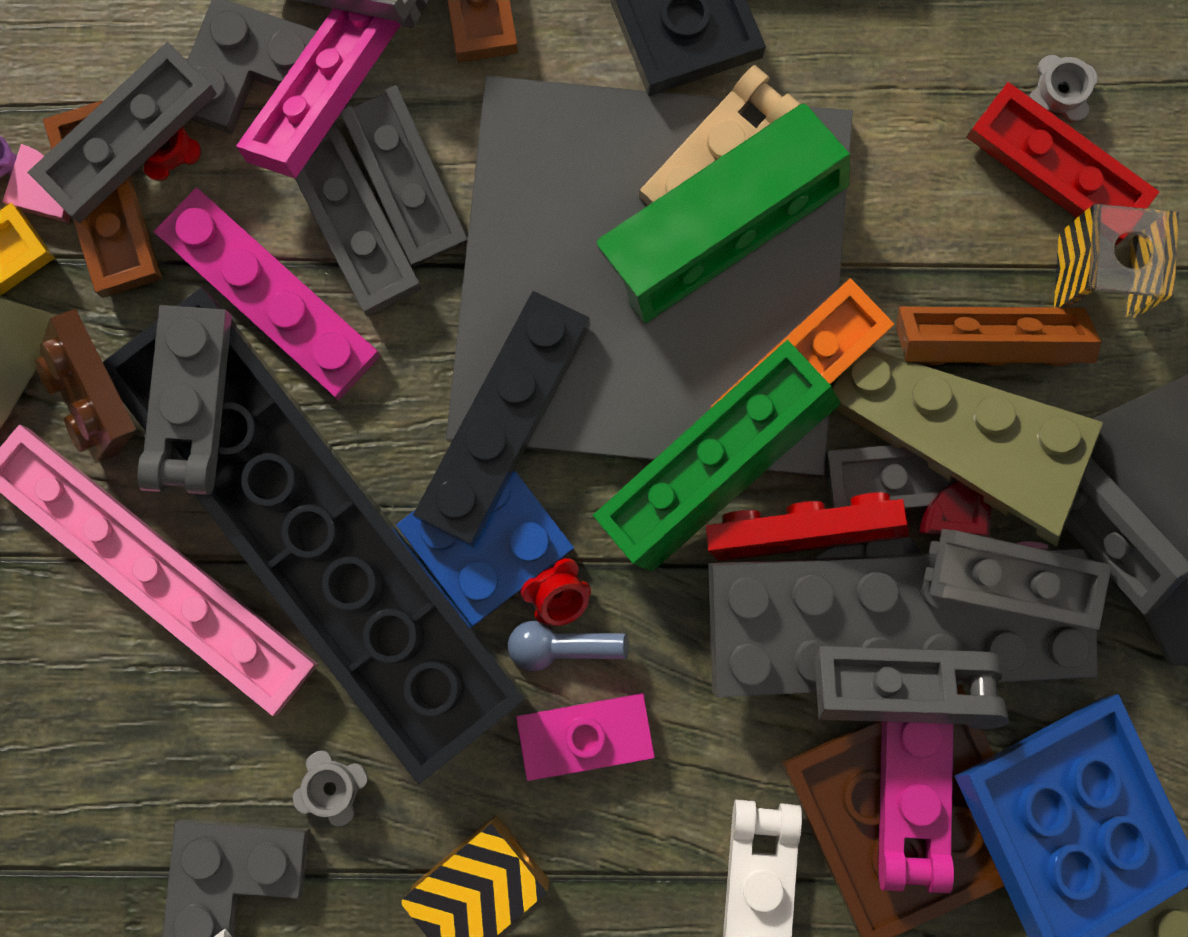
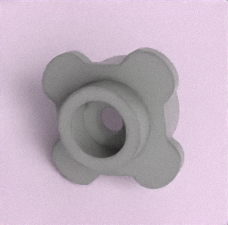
(1075, 75)
(312, 795)

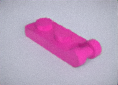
(916, 805)

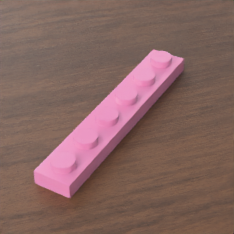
(151, 572)

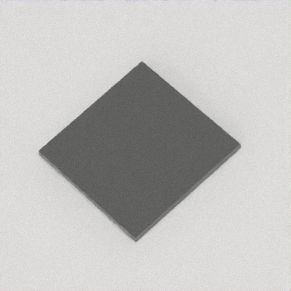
(553, 179)

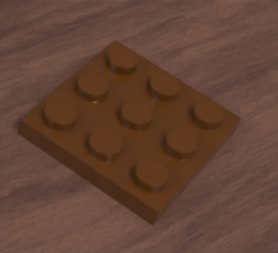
(841, 803)

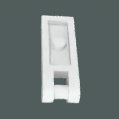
(759, 883)

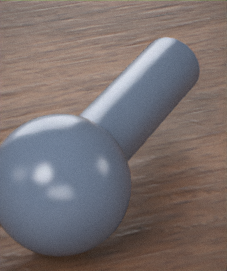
(536, 645)

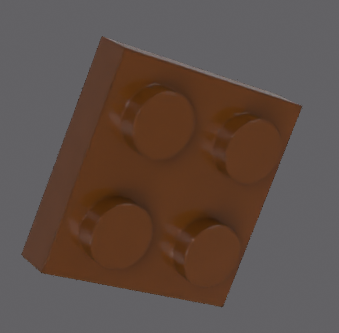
(77, 372)

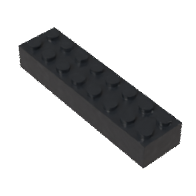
(336, 562)

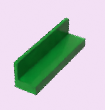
(726, 211)
(717, 457)

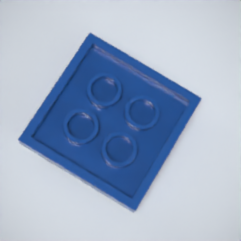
(1079, 824)

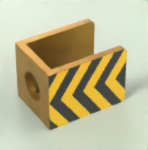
(477, 886)

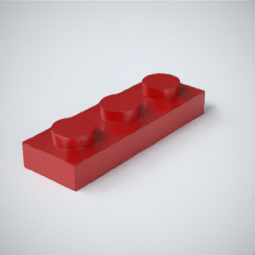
(1056, 156)
(808, 527)

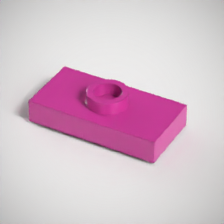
(585, 736)

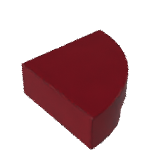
(957, 509)

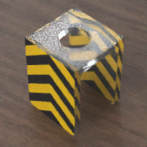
(1089, 262)

